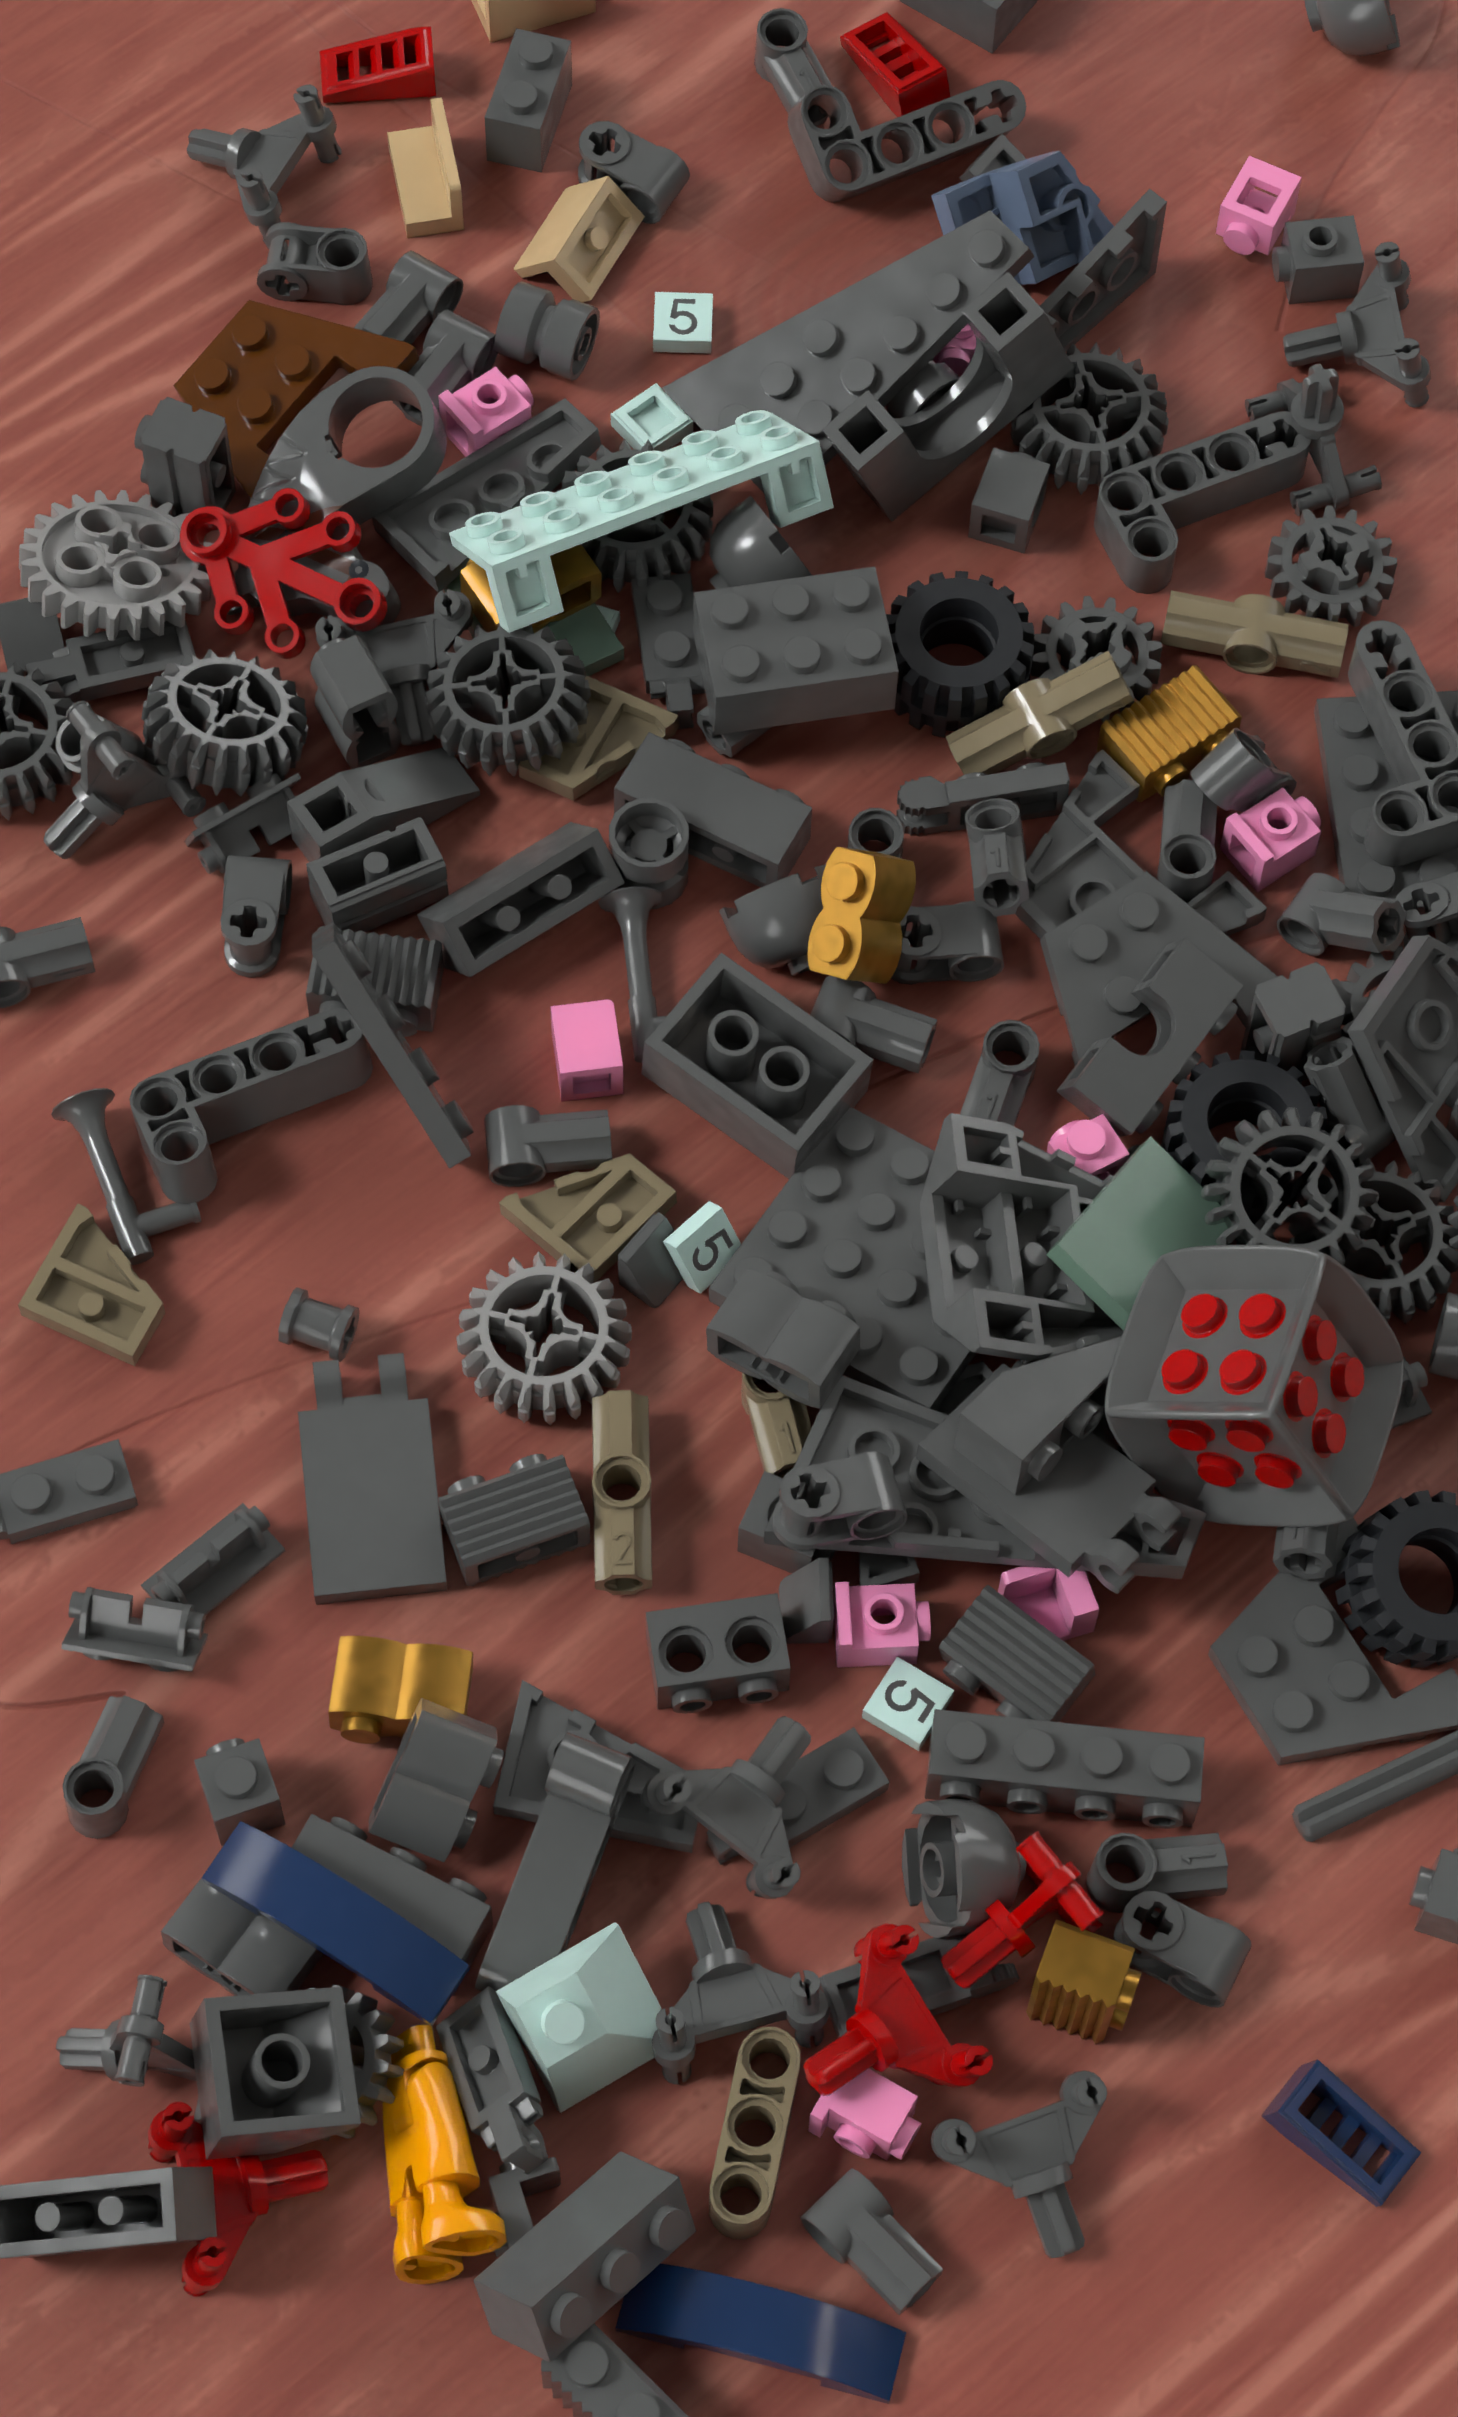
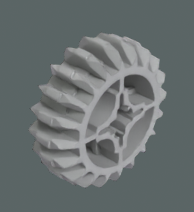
(497, 1321)

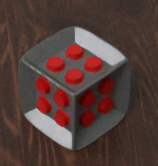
(1256, 1384)

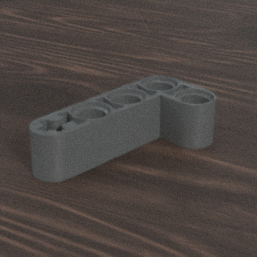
(911, 132)
(1265, 459)
(1404, 737)
(242, 1089)
(560, 1859)

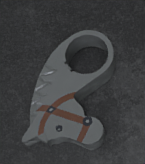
(309, 463)

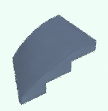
(1039, 204)

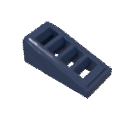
(1327, 2151)

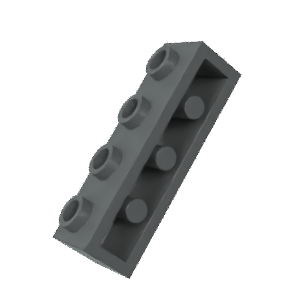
(1065, 1768)

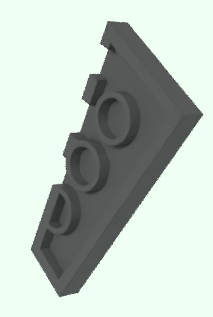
(1108, 272)
(488, 480)
(381, 1026)

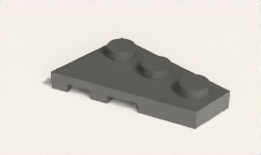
(531, 1748)

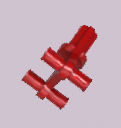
(1005, 1931)
(892, 2025)
(241, 2190)

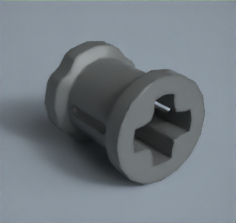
(318, 1324)

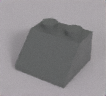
(273, 2071)

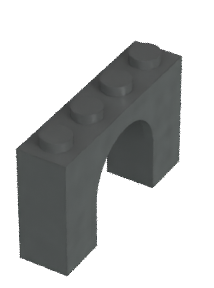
(1011, 368)

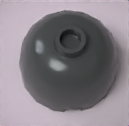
(1355, 25)
(751, 549)
(776, 922)
(959, 1865)

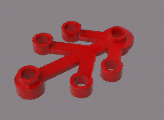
(275, 565)

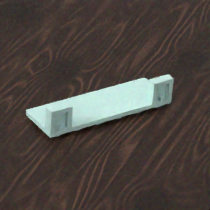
(518, 543)

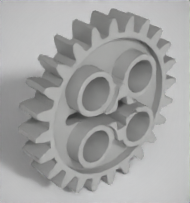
(112, 566)

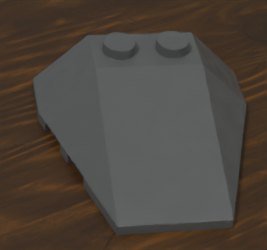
(986, 1233)

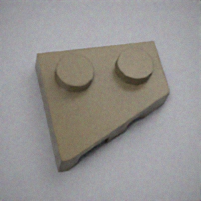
(604, 745)
(591, 1212)
(93, 1292)

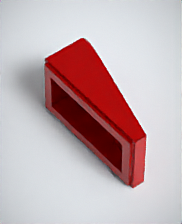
(900, 70)
(400, 82)

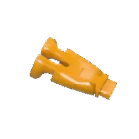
(431, 2168)

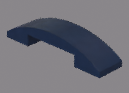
(337, 1920)
(765, 2327)

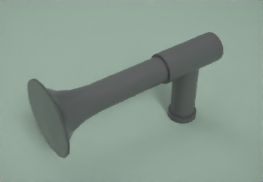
(632, 911)
(132, 1229)

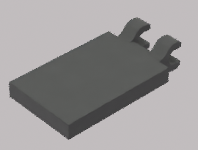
(370, 1489)
(1073, 1510)

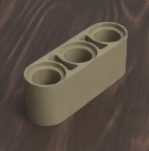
(761, 2100)

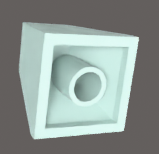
(584, 2016)

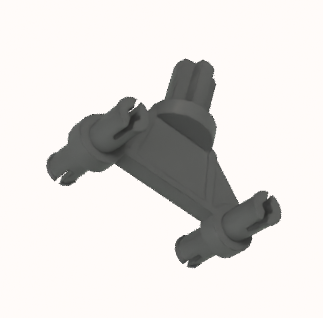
(267, 157)
(1371, 331)
(1317, 415)
(407, 653)
(112, 783)
(742, 1805)
(731, 1997)
(130, 2043)
(1033, 2156)

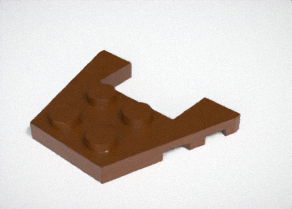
(270, 368)

